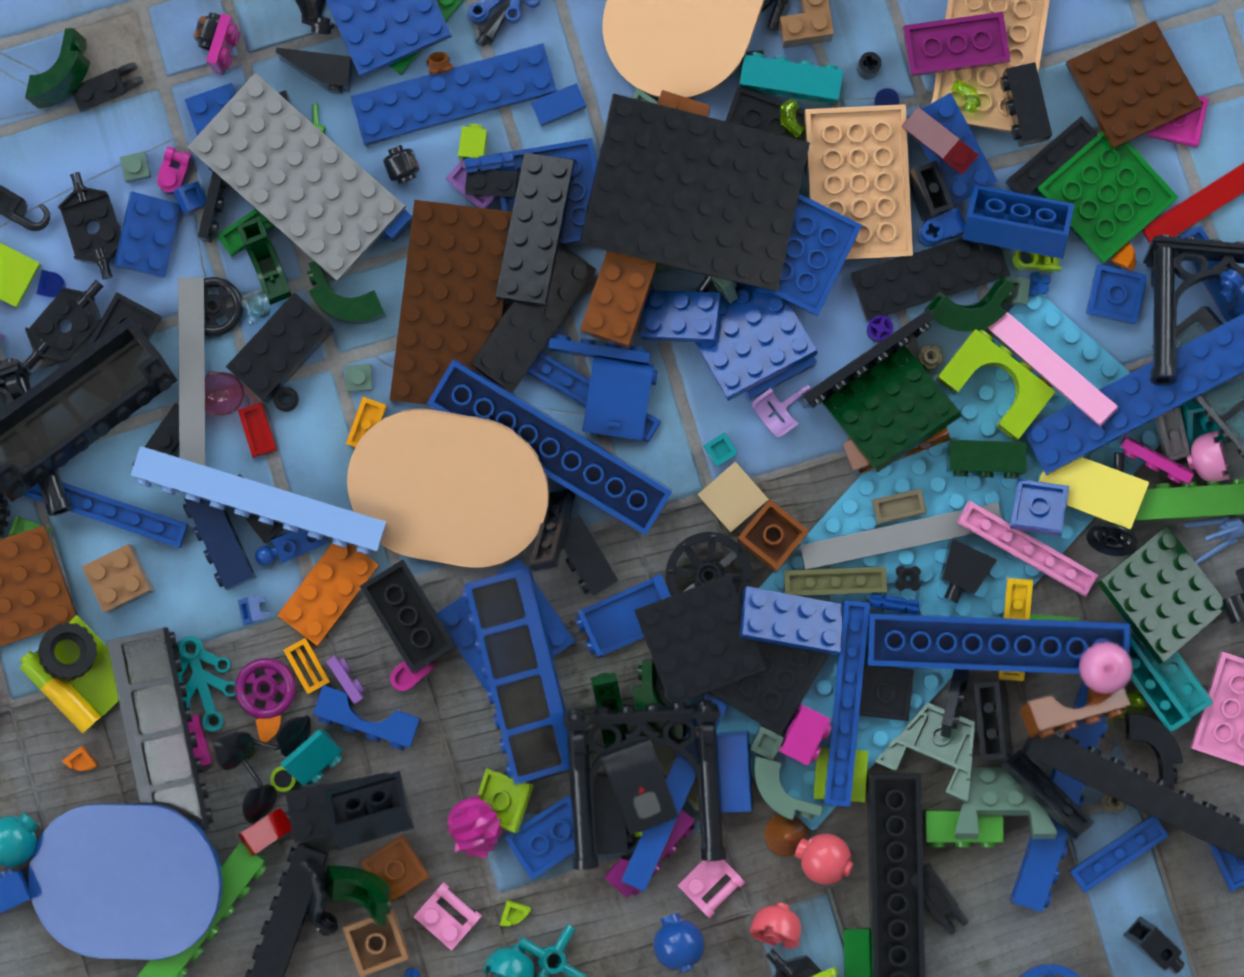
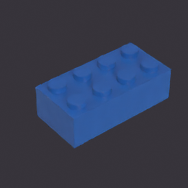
(1018, 221)

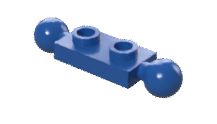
(288, 547)

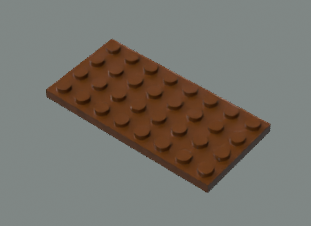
(447, 293)

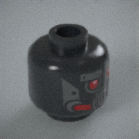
(401, 164)

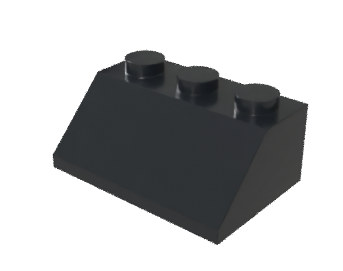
(369, 810)

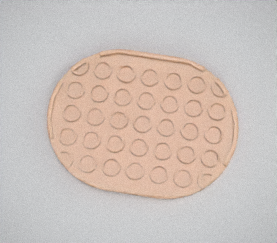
(678, 43)
(449, 487)

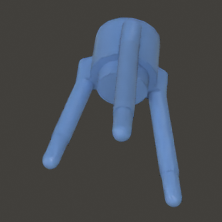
(1228, 530)

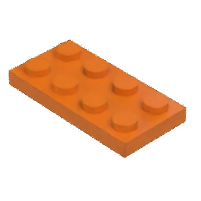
(327, 591)

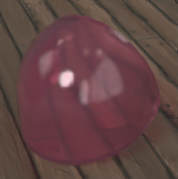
(222, 393)

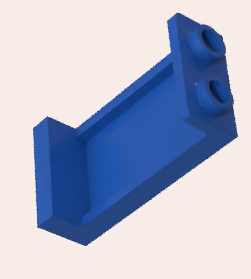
(613, 620)

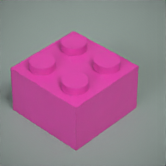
(805, 734)

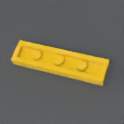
(1016, 605)

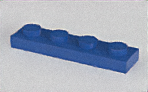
(589, 349)
(1118, 853)

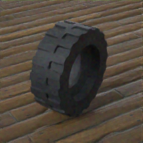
(67, 671)

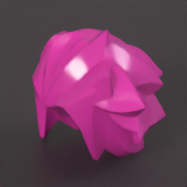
(474, 827)

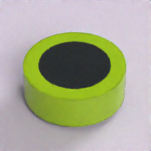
(282, 780)

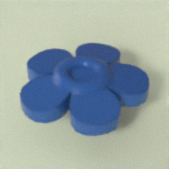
(1038, 283)

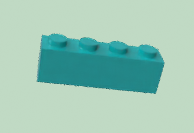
(791, 79)

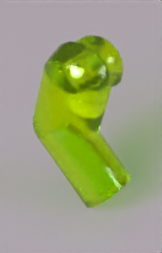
(970, 94)
(788, 117)
(1136, 701)

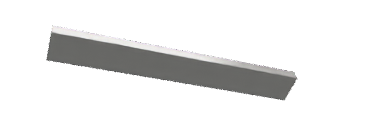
(191, 369)
(886, 539)

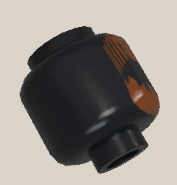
(206, 29)

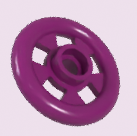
(271, 667)

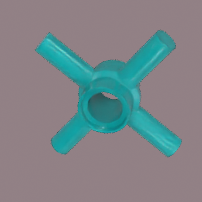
(542, 955)

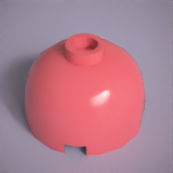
(777, 925)

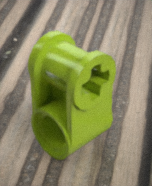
(1037, 263)

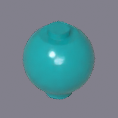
(17, 839)

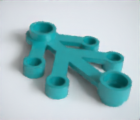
(201, 678)

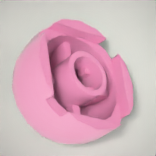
(1208, 458)
(1105, 667)

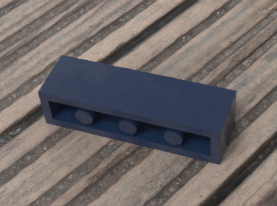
(221, 542)

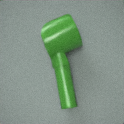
(315, 112)

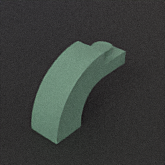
(769, 786)

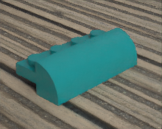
(1168, 686)

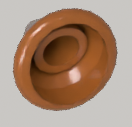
(784, 834)

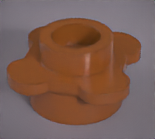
(439, 63)

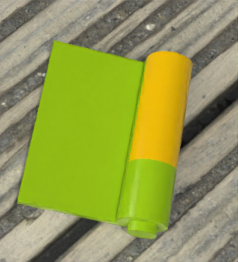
(85, 698)

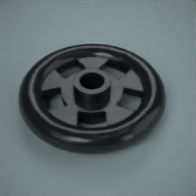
(233, 313)

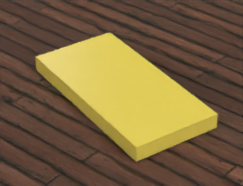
(1100, 491)

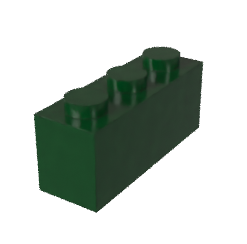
(986, 458)

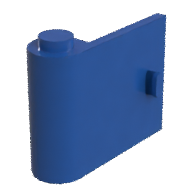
(618, 393)

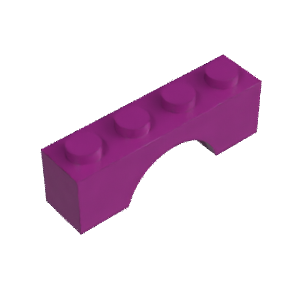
(682, 828)

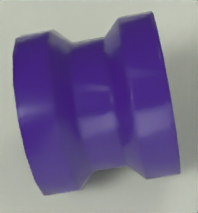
(881, 324)

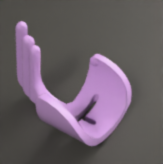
(774, 423)

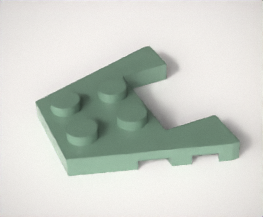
(925, 738)
(999, 794)

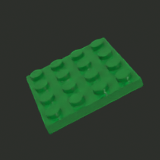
(1111, 195)

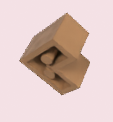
(809, 27)

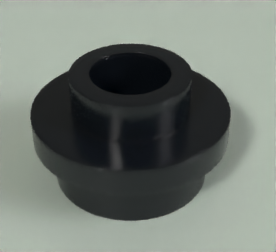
(280, 393)

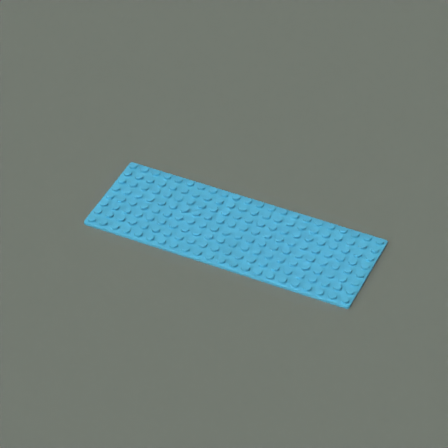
(981, 405)

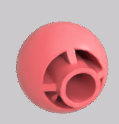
(825, 858)

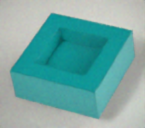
(720, 449)

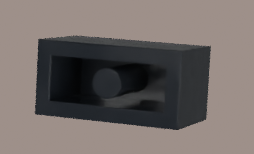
(929, 190)

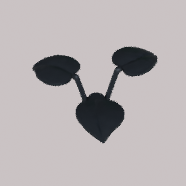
(239, 746)

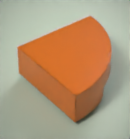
(1125, 257)
(268, 727)
(80, 760)

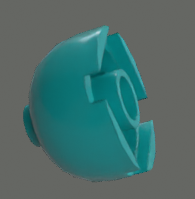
(509, 963)

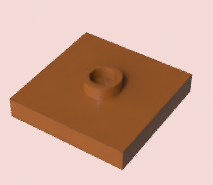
(397, 866)

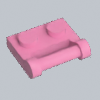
(703, 878)
(441, 922)

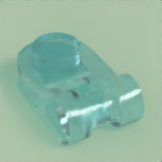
(257, 307)

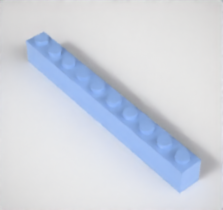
(258, 499)

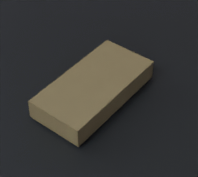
(898, 506)

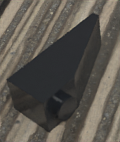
(327, 70)

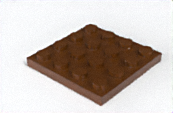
(1133, 85)

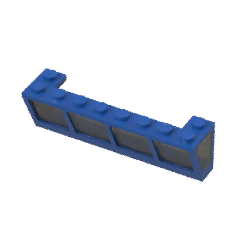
(519, 673)

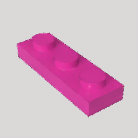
(1156, 460)

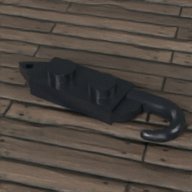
(15, 209)

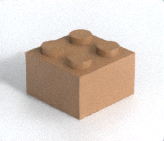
(118, 578)
(376, 946)

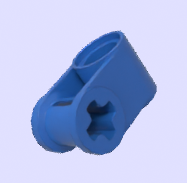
(946, 227)

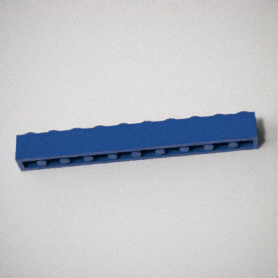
(1043, 855)

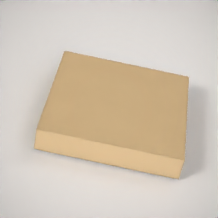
(732, 497)

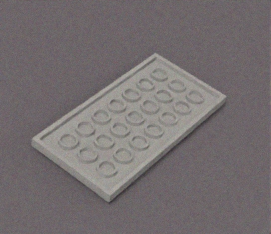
(296, 177)

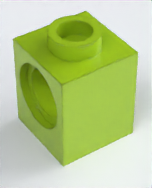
(472, 142)

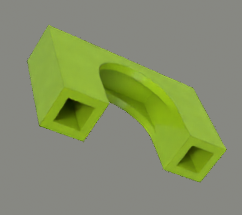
(1030, 391)

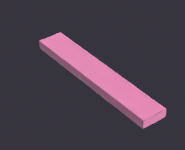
(1053, 369)
(1027, 548)

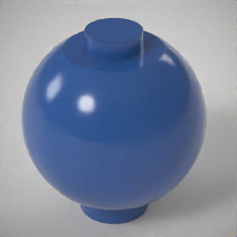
(678, 943)

